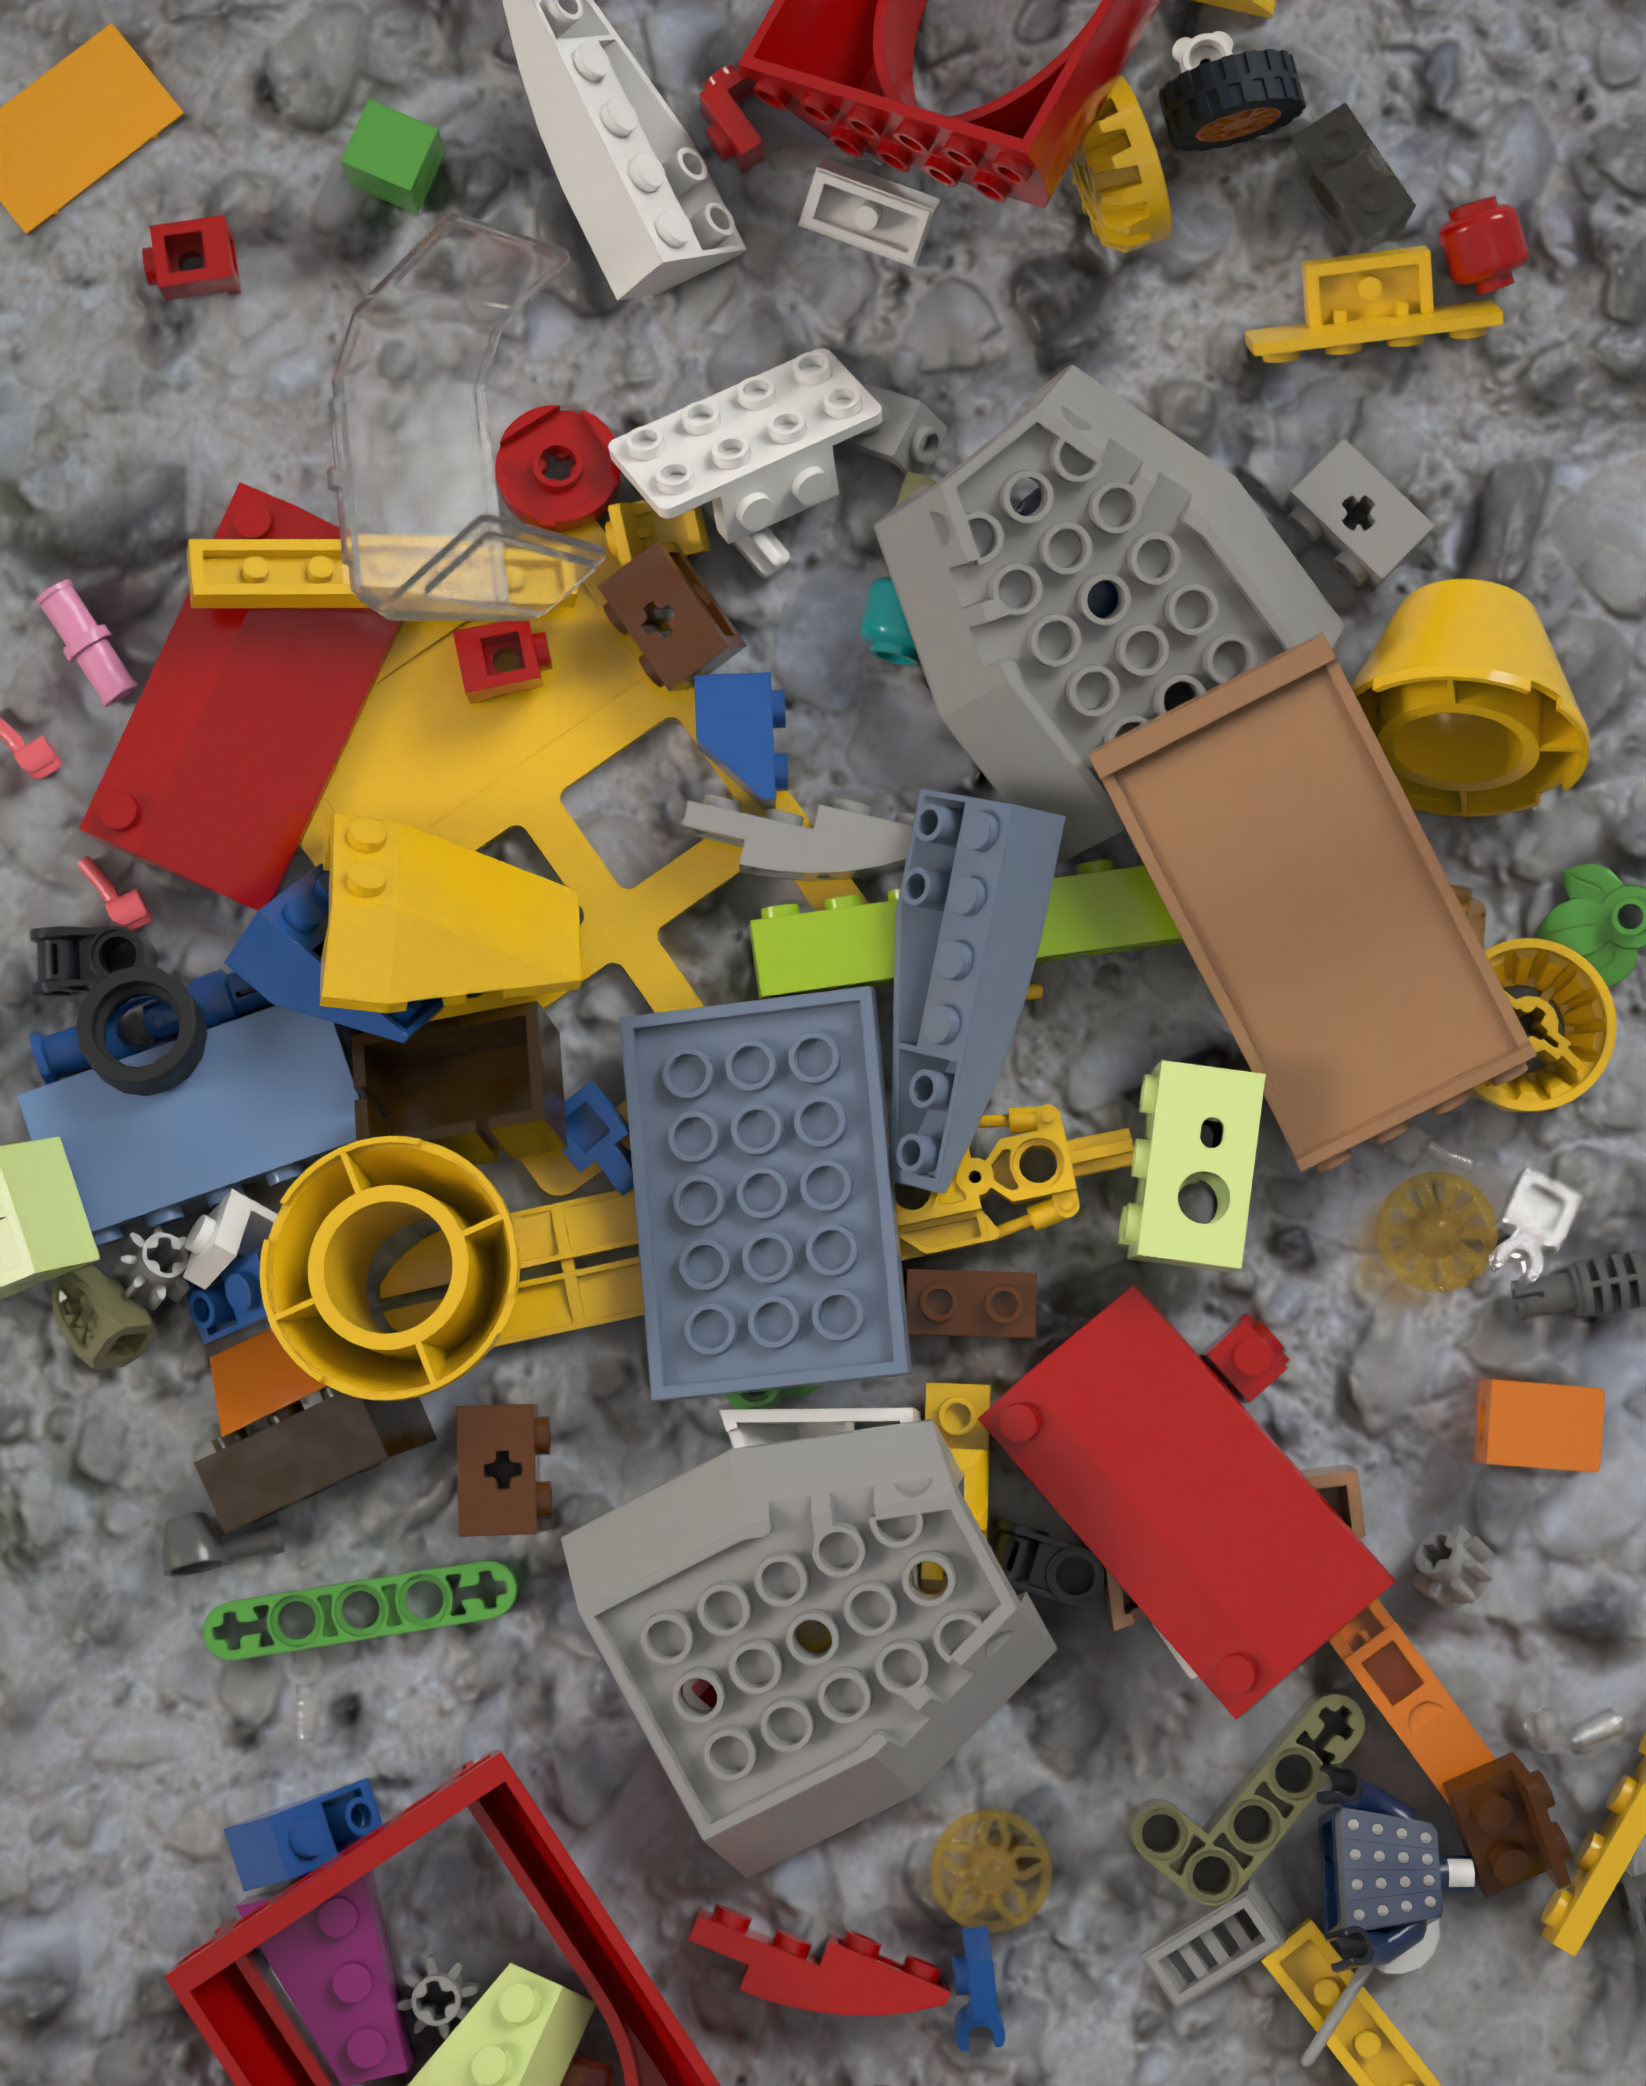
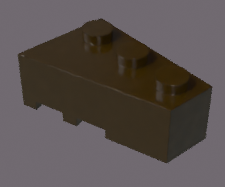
(307, 1453)

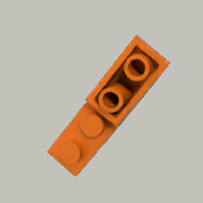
(1410, 1696)

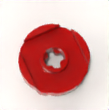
(551, 502)

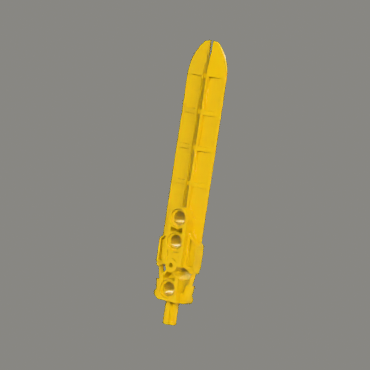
(609, 1224)

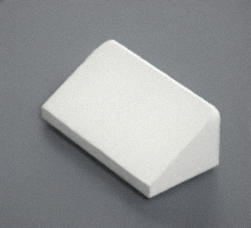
(869, 212)

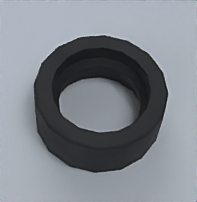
(113, 993)

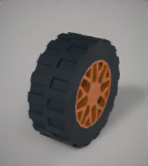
(1232, 100)

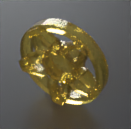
(991, 1870)

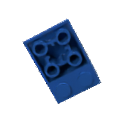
(283, 961)

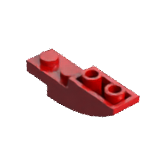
(842, 1981)

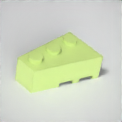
(512, 2036)

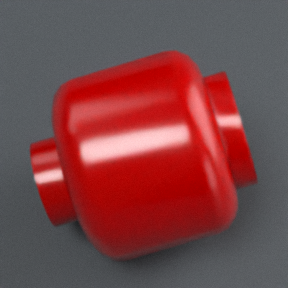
(1483, 244)

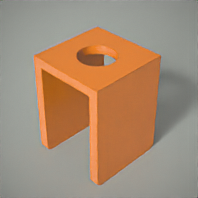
(1539, 1425)

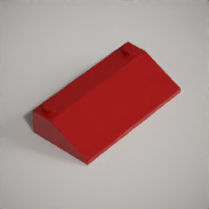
(240, 727)
(1186, 1501)

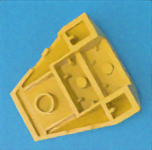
(437, 921)

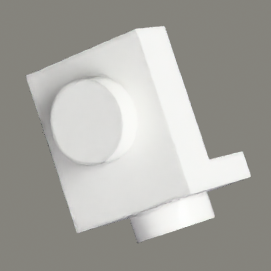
(229, 1229)

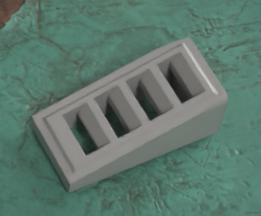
(1251, 1949)

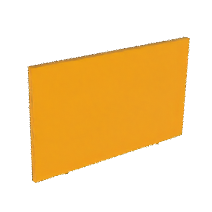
(78, 126)

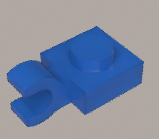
(594, 1135)
(976, 1977)

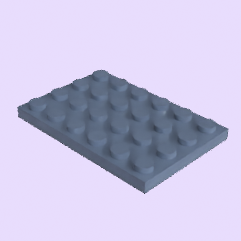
(764, 1195)

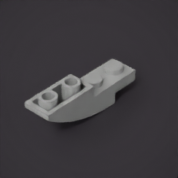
(839, 847)

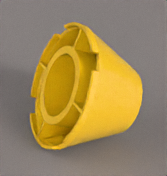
(1472, 702)
(322, 1255)

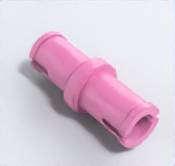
(87, 643)

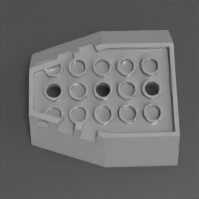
(1004, 595)
(787, 1532)

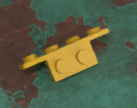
(1369, 301)

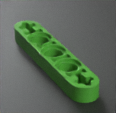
(329, 1602)

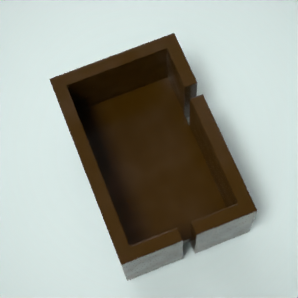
(467, 1084)

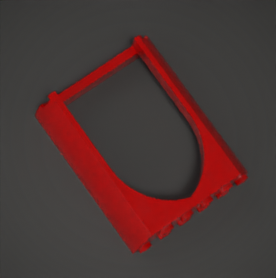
(851, 79)
(268, 2043)

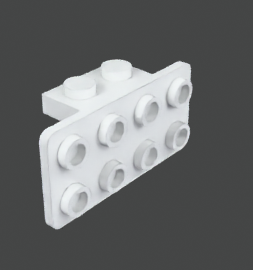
(752, 447)

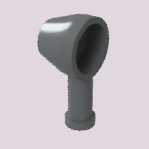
(195, 1545)

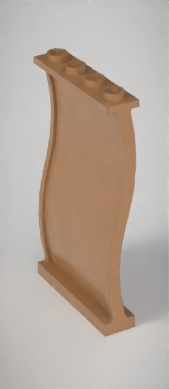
(1313, 904)

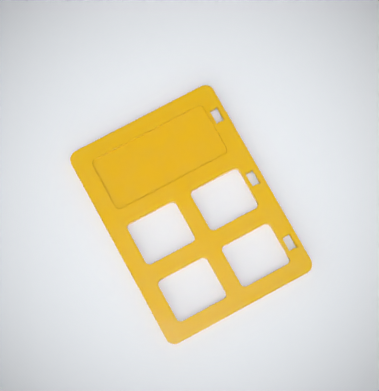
(505, 765)

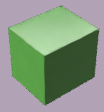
(393, 156)

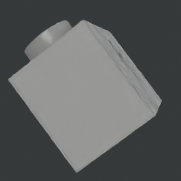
(1348, 483)

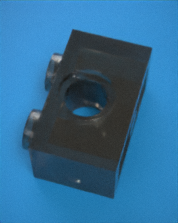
(1349, 181)

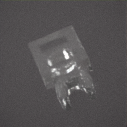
(1537, 1219)

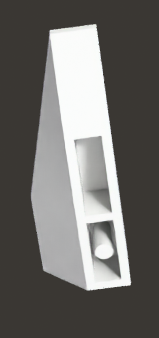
(618, 151)

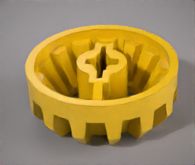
(1122, 176)
(1587, 1018)

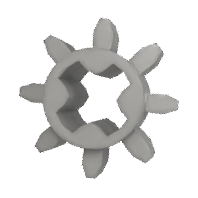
(153, 1267)
(1452, 1567)
(428, 2011)

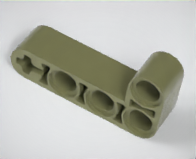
(1256, 1788)

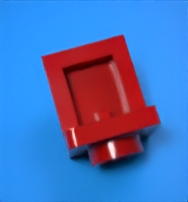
(729, 129)

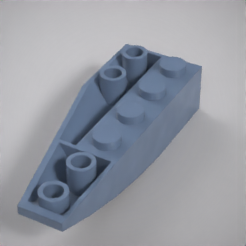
(961, 969)

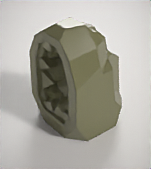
(99, 1320)

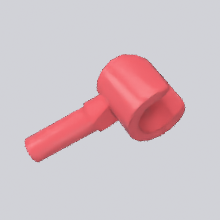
(35, 757)
(125, 910)

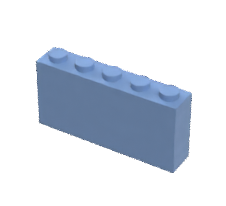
(255, 1108)

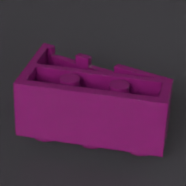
(343, 1981)

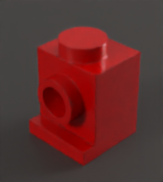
(201, 238)
(481, 646)
(1246, 1358)

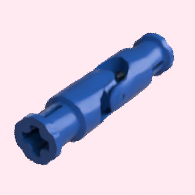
(213, 992)

